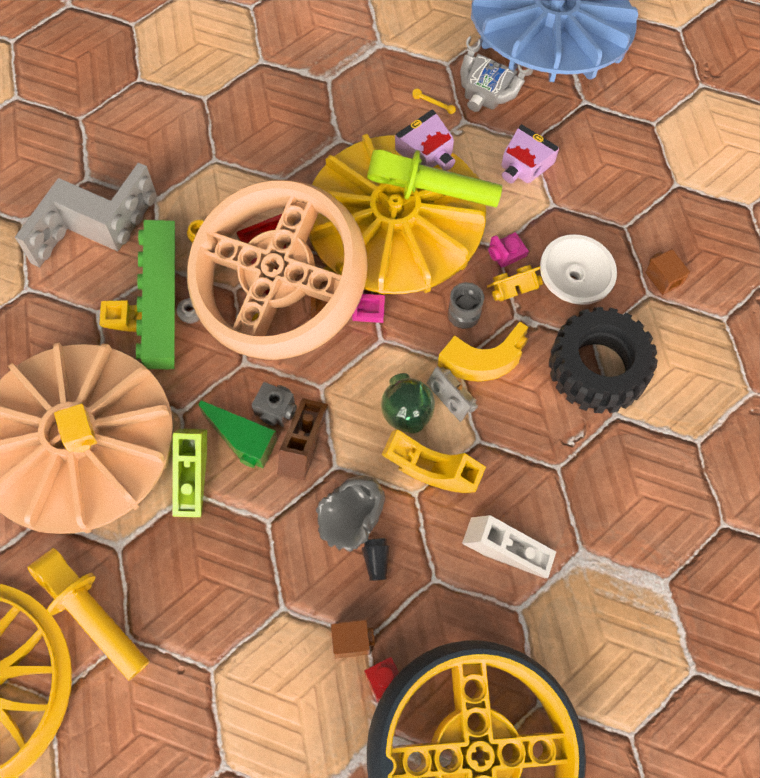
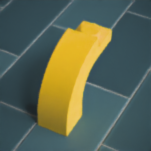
(483, 364)
(440, 470)

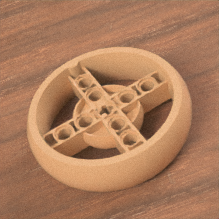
(214, 244)

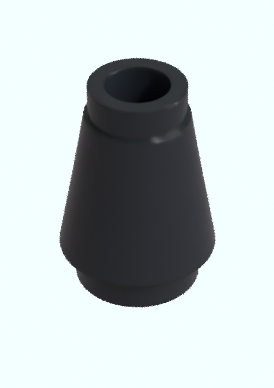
(376, 558)

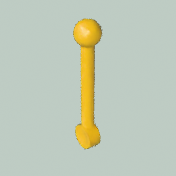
(417, 93)

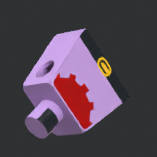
(429, 137)
(527, 156)

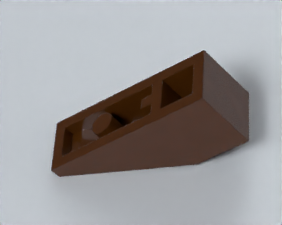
(301, 439)

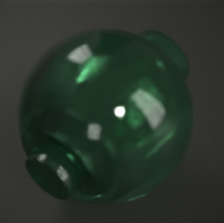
(407, 403)

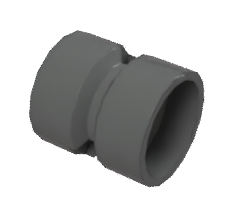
(465, 305)

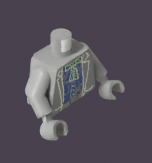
(488, 81)

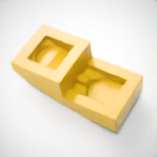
(119, 315)

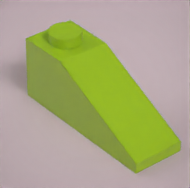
(189, 471)

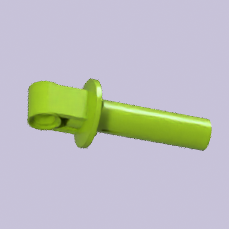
(410, 174)

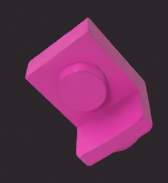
(507, 249)

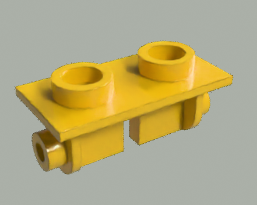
(505, 285)

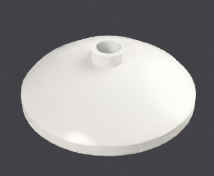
(585, 261)

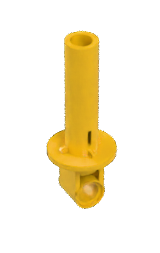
(72, 594)

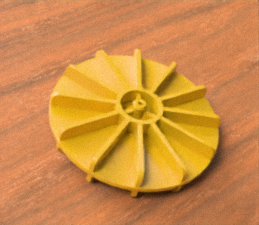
(406, 240)

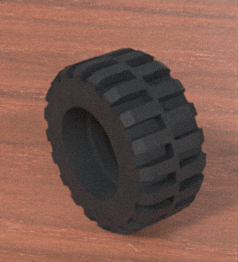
(620, 335)

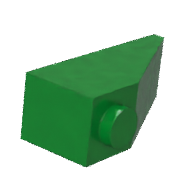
(246, 438)

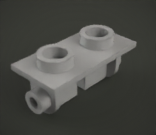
(445, 386)

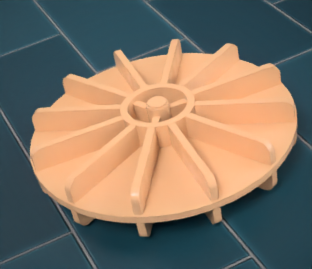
(80, 491)

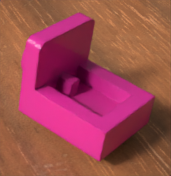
(370, 309)

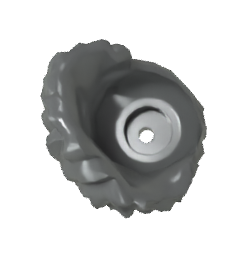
(350, 512)

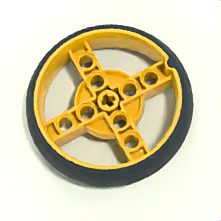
(468, 662)

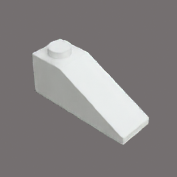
(508, 545)

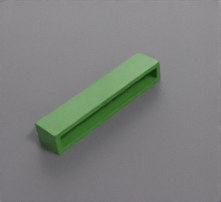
(158, 295)

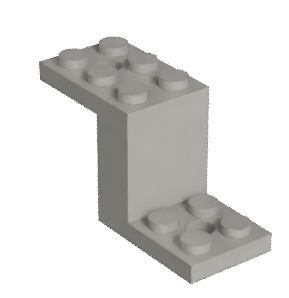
(86, 214)

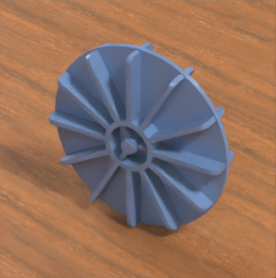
(557, 33)

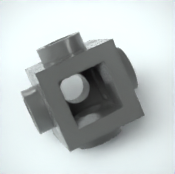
(274, 404)

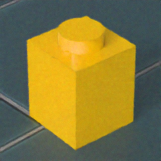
(75, 428)

